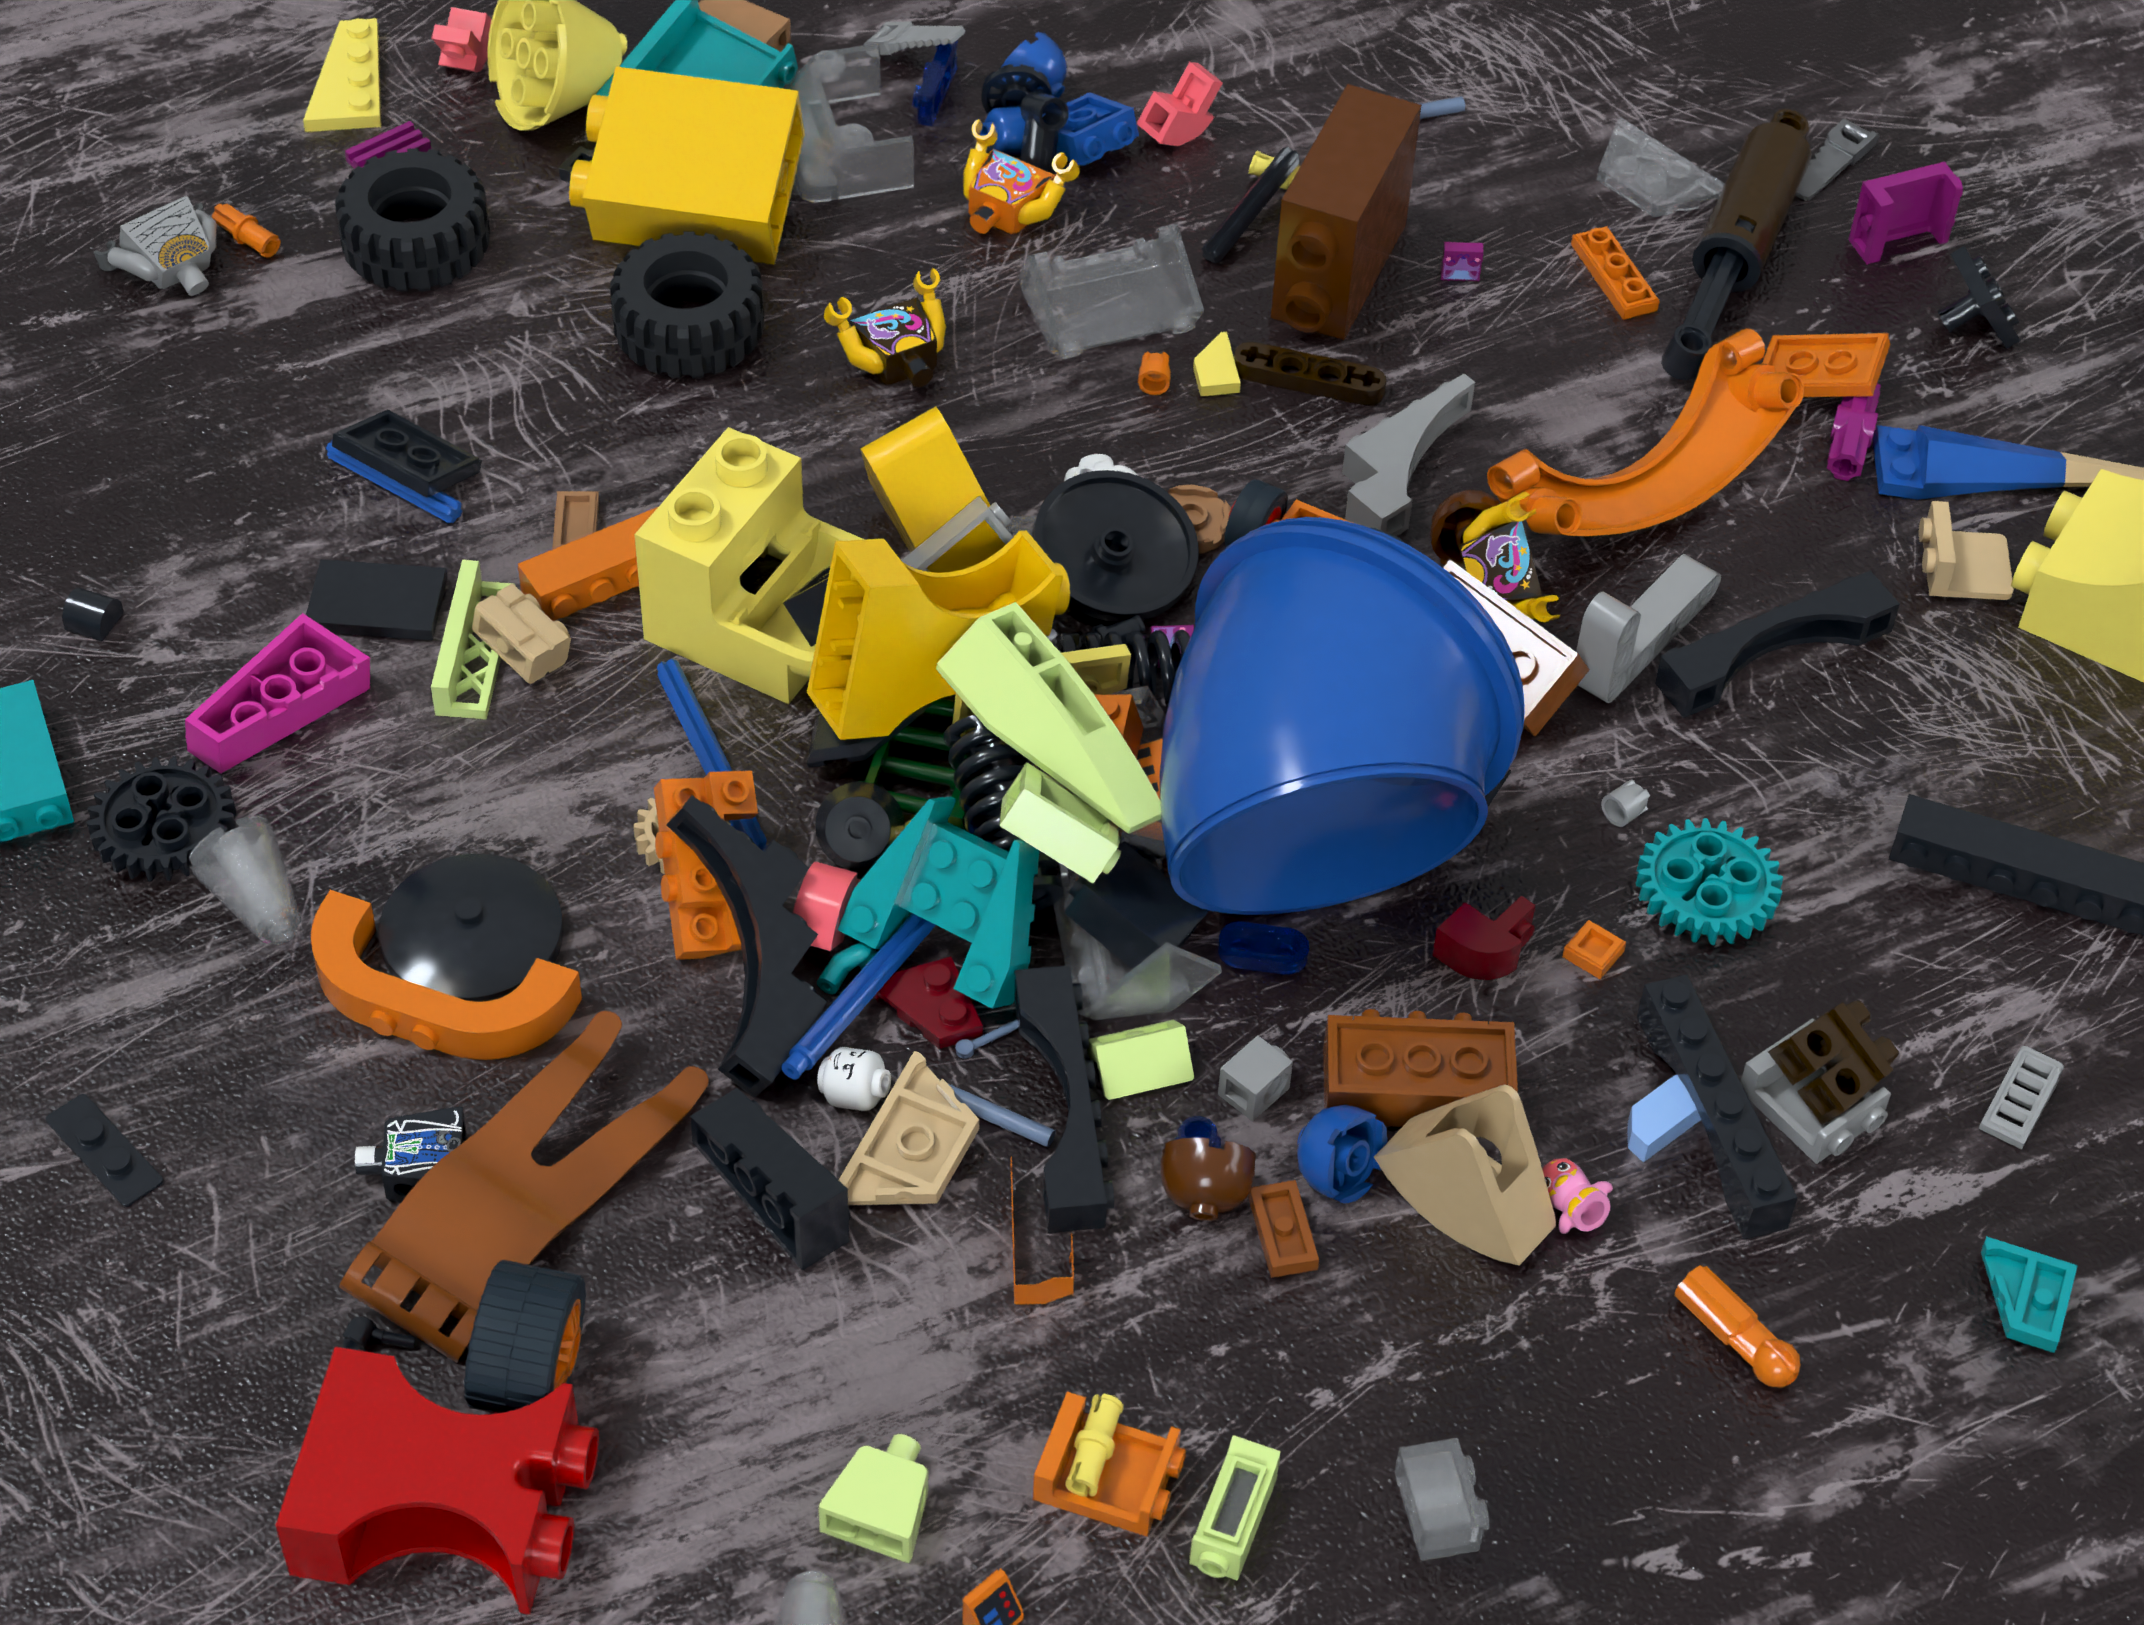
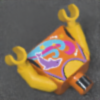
(1010, 191)

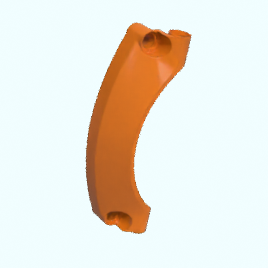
(1718, 434)

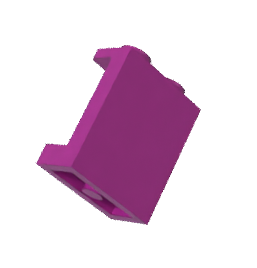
(1904, 207)

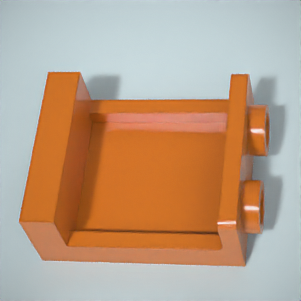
(1131, 1481)

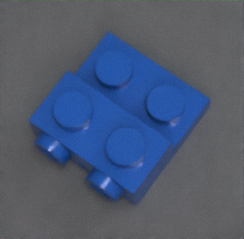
(1095, 128)

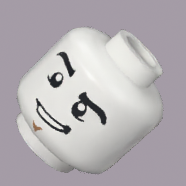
(853, 1079)

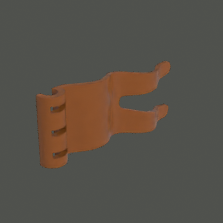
(498, 1204)

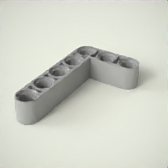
(1624, 639)

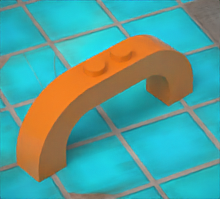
(427, 1016)

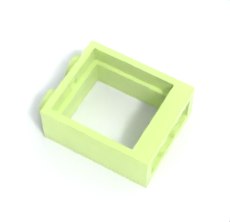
(1060, 824)

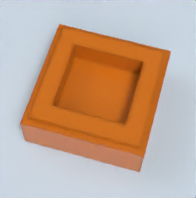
(1594, 949)

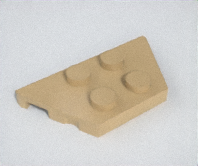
(911, 1142)

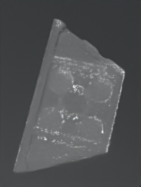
(1653, 173)

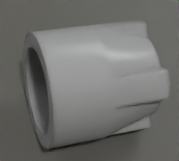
(1625, 803)

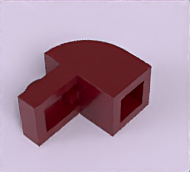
(1484, 947)

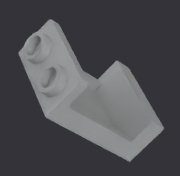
(1783, 1105)

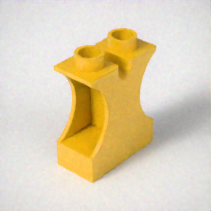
(894, 623)

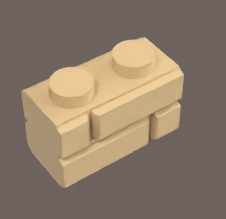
(521, 633)

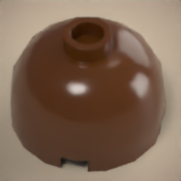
(1453, 518)
(1207, 1177)

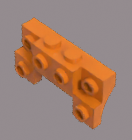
(697, 907)

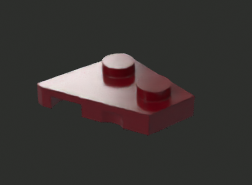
(929, 1003)

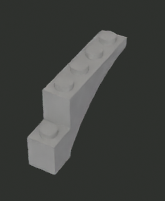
(1388, 454)

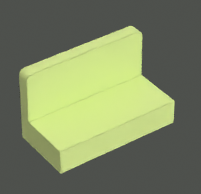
(1142, 1059)

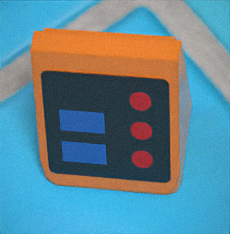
(992, 1602)

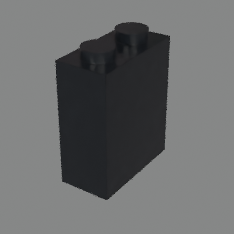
(1133, 909)

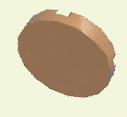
(1206, 513)

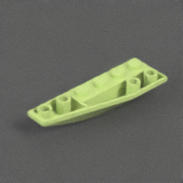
(1048, 714)

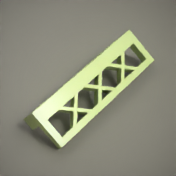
(456, 651)

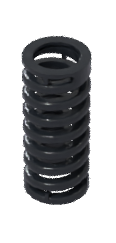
(1144, 655)
(996, 769)

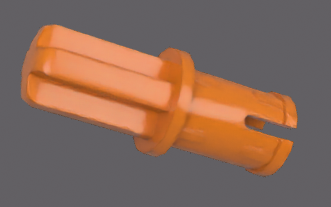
(246, 230)

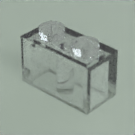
(1441, 1499)

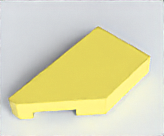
(1216, 368)

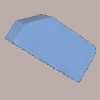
(1660, 1118)

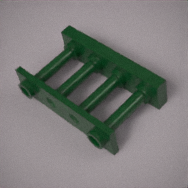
(886, 763)

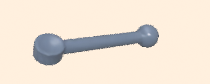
(965, 1047)

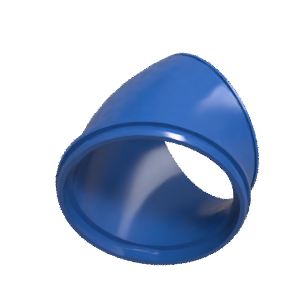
(1330, 721)

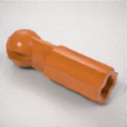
(1737, 1325)

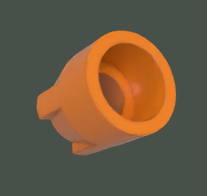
(1154, 373)

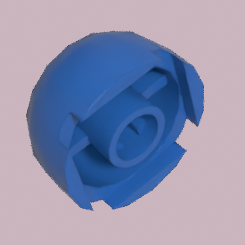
(1044, 57)
(1339, 1151)

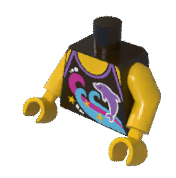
(895, 340)
(1500, 558)

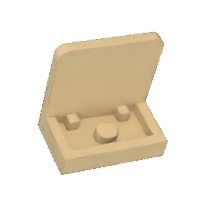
(1963, 561)

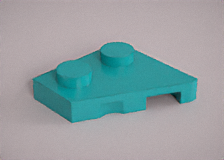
(2029, 1292)

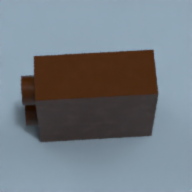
(1344, 211)

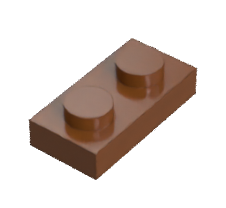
(1283, 1229)

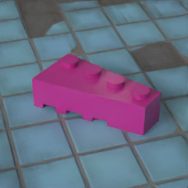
(277, 693)

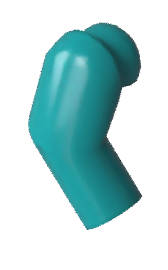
(842, 964)

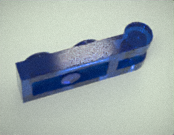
(936, 81)

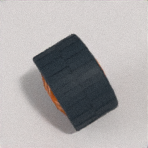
(523, 1336)

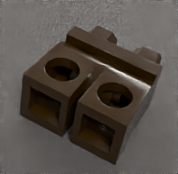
(1843, 1052)

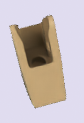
(1464, 1191)

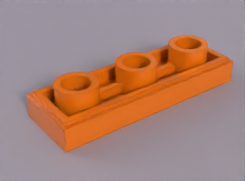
(1615, 272)

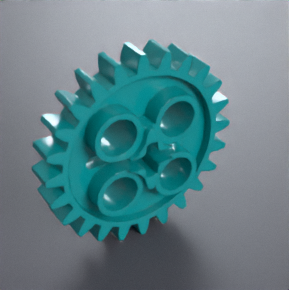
(1722, 873)

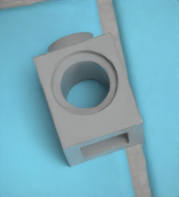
(1255, 1077)

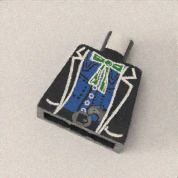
(411, 1149)

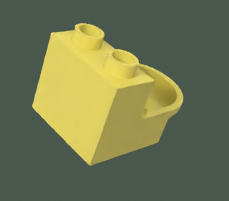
(700, 540)

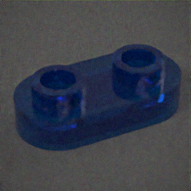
(1263, 947)

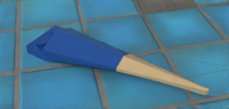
(1954, 463)

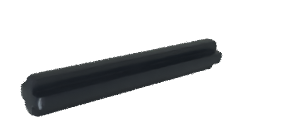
(1250, 205)

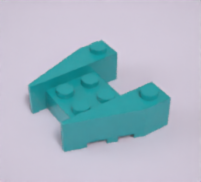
(959, 887)

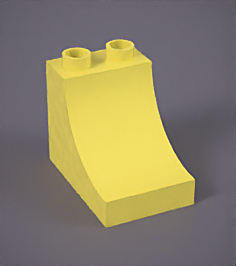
(2092, 579)

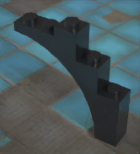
(772, 939)

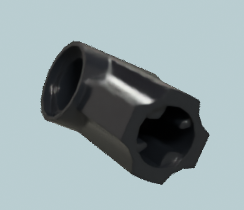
(1042, 132)

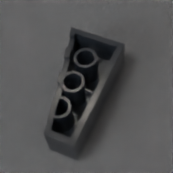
(774, 1177)

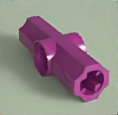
(1852, 434)

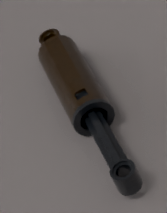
(1741, 231)

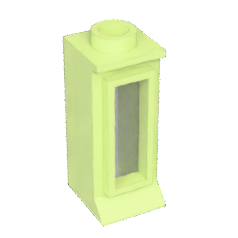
(1235, 1509)

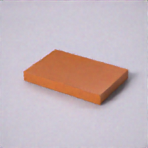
(1831, 362)

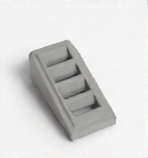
(2031, 1071)

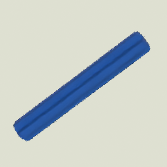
(439, 504)

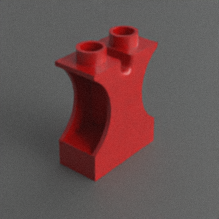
(407, 1477)

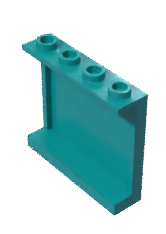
(704, 47)
(30, 777)

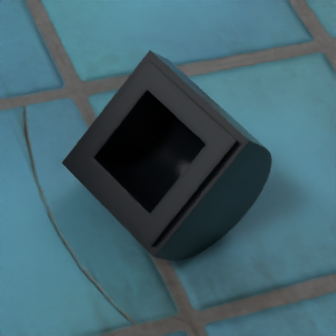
(90, 613)

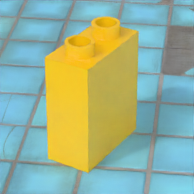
(689, 160)

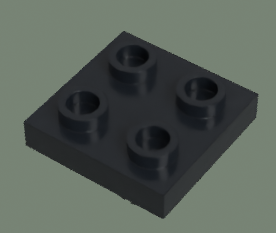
(1984, 298)

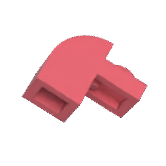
(463, 40)
(1184, 113)
(824, 901)

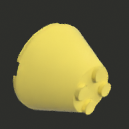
(549, 58)

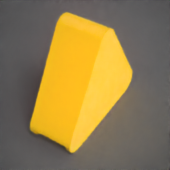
(925, 484)

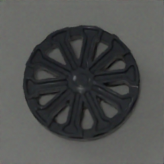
(1012, 92)

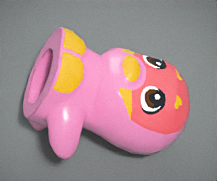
(1570, 1191)

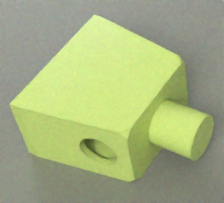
(879, 1499)

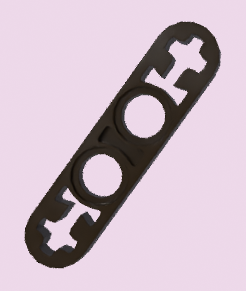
(1310, 367)

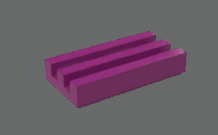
(395, 139)

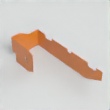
(1046, 1290)

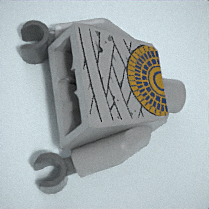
(165, 246)

